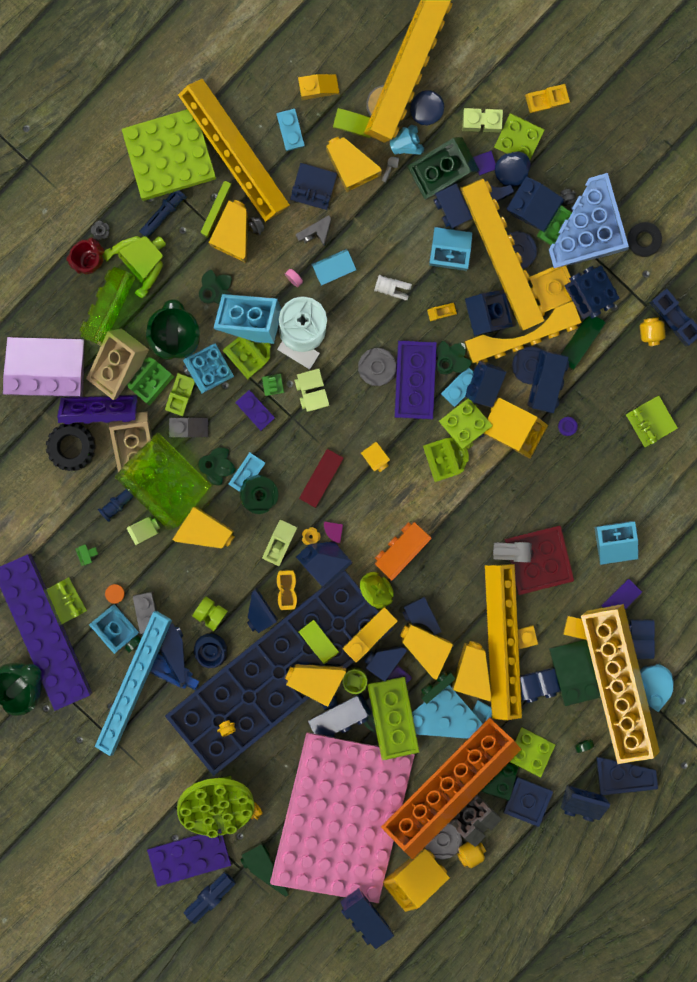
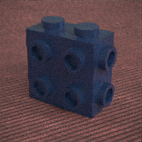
(592, 292)

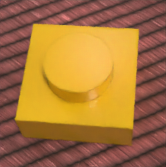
(527, 637)

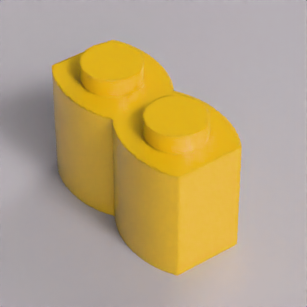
(286, 583)

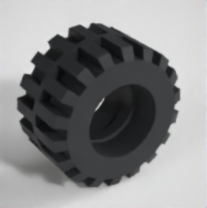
(54, 451)

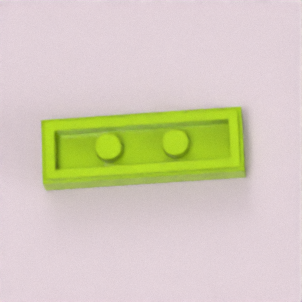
(216, 208)

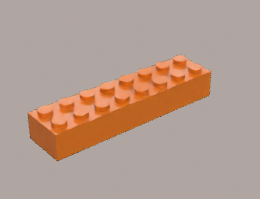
(451, 788)

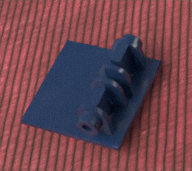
(313, 186)

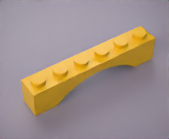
(560, 319)

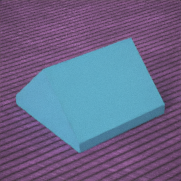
(114, 628)

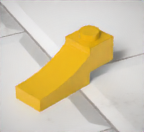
(369, 634)

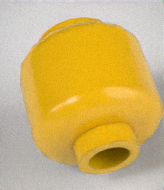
(652, 331)
(471, 855)

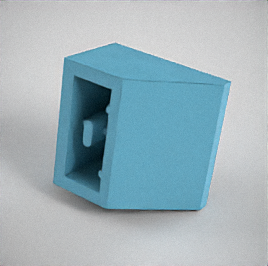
(450, 249)
(617, 542)

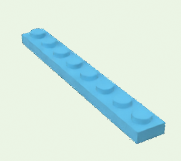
(133, 683)

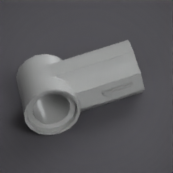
(508, 551)

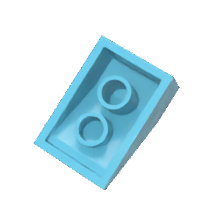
(249, 317)

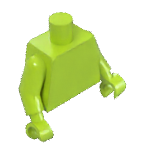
(141, 258)

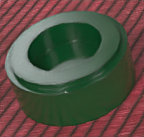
(132, 644)
(584, 746)

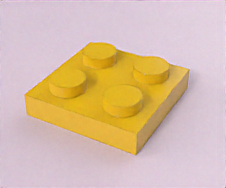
(551, 287)

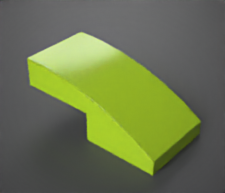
(351, 122)
(180, 394)
(318, 642)

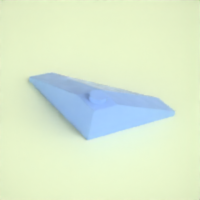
(592, 228)

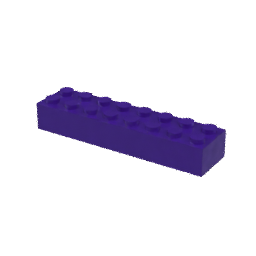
(43, 632)

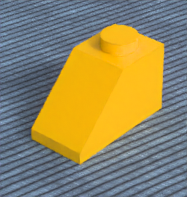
(318, 86)

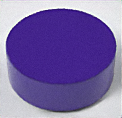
(567, 426)

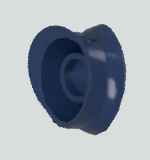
(427, 107)
(512, 168)
(210, 650)

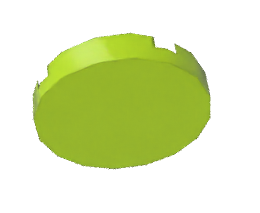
(376, 590)

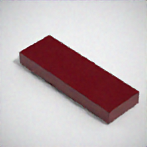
(321, 478)

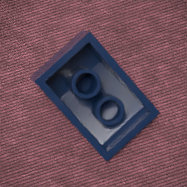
(584, 803)

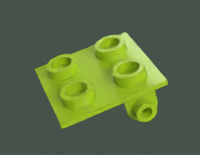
(519, 136)
(651, 421)
(465, 424)
(66, 600)
(534, 752)

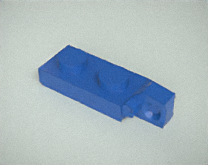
(163, 671)

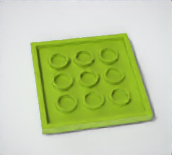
(168, 154)

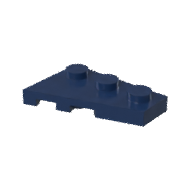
(624, 777)

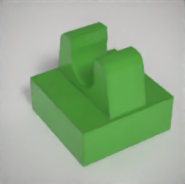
(272, 384)
(84, 554)

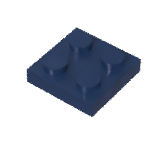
(528, 801)

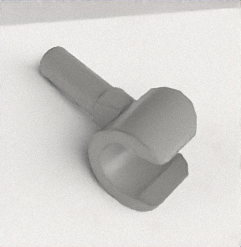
(392, 162)

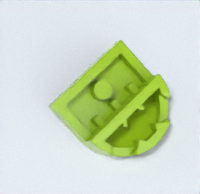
(248, 355)
(446, 458)

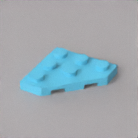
(446, 717)

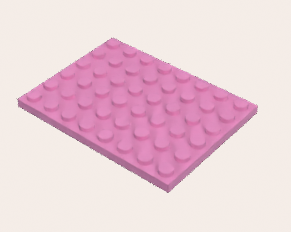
(336, 817)

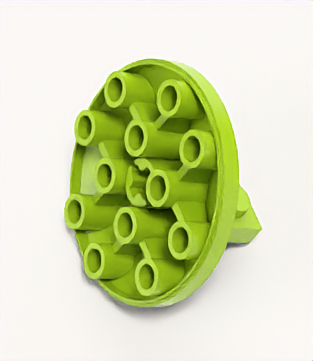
(215, 806)

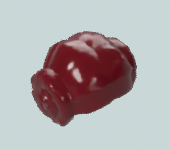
(86, 256)

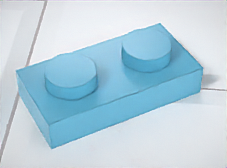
(290, 130)
(457, 389)
(250, 467)

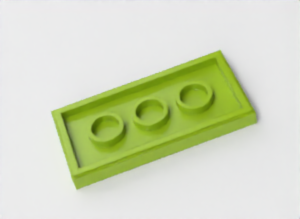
(393, 718)

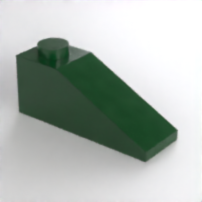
(261, 865)

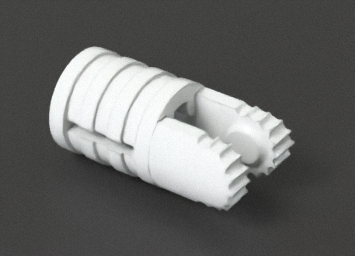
(388, 285)

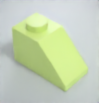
(143, 530)
(279, 542)

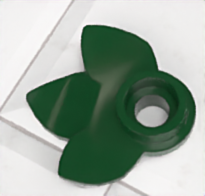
(217, 285)
(454, 356)
(219, 465)

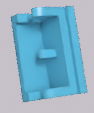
(334, 267)

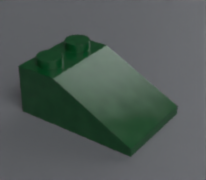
(443, 167)
(575, 672)

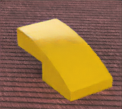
(547, 98)
(574, 628)

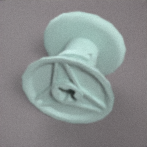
(307, 312)

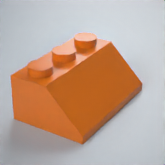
(402, 550)

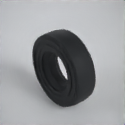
(656, 239)

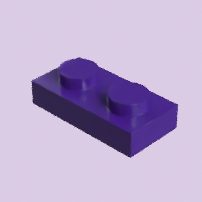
(255, 410)

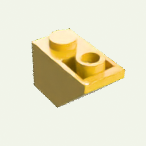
(376, 457)

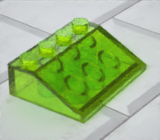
(108, 305)
(163, 482)

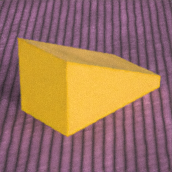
(441, 311)

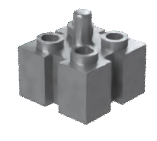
(475, 820)

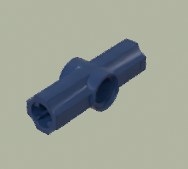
(209, 897)

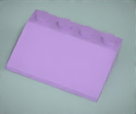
(44, 367)

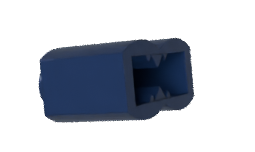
(643, 637)
(539, 684)

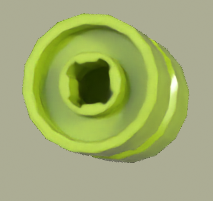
(209, 613)
(354, 680)

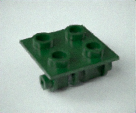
(503, 782)

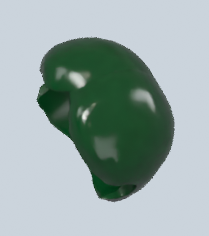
(173, 331)
(19, 687)

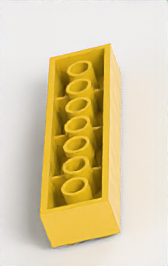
(406, 69)
(620, 684)

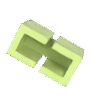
(474, 119)
(308, 381)

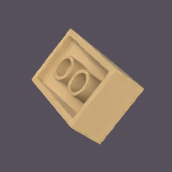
(116, 362)
(129, 437)

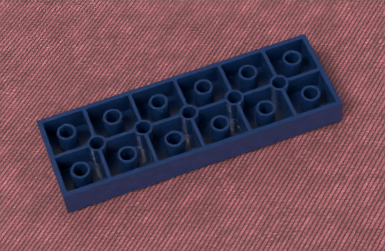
(253, 684)

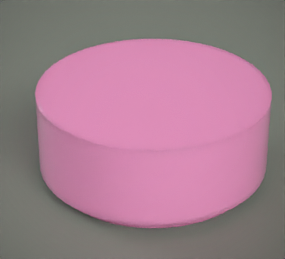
(294, 278)

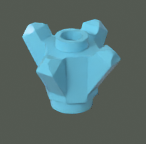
(407, 141)

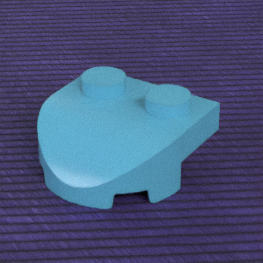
(657, 685)

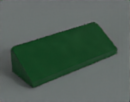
(582, 340)

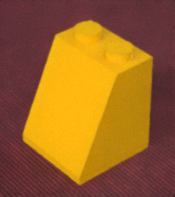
(351, 164)
(232, 231)
(515, 427)
(204, 530)
(427, 648)
(472, 672)
(316, 681)
(416, 880)

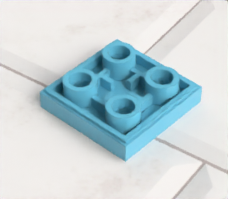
(208, 368)

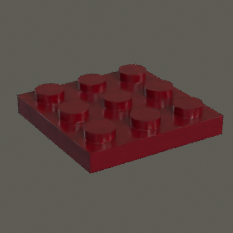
(548, 561)

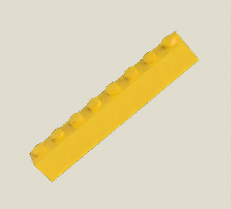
(233, 149)
(502, 254)
(503, 641)

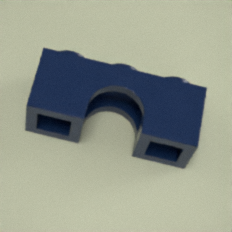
(674, 317)

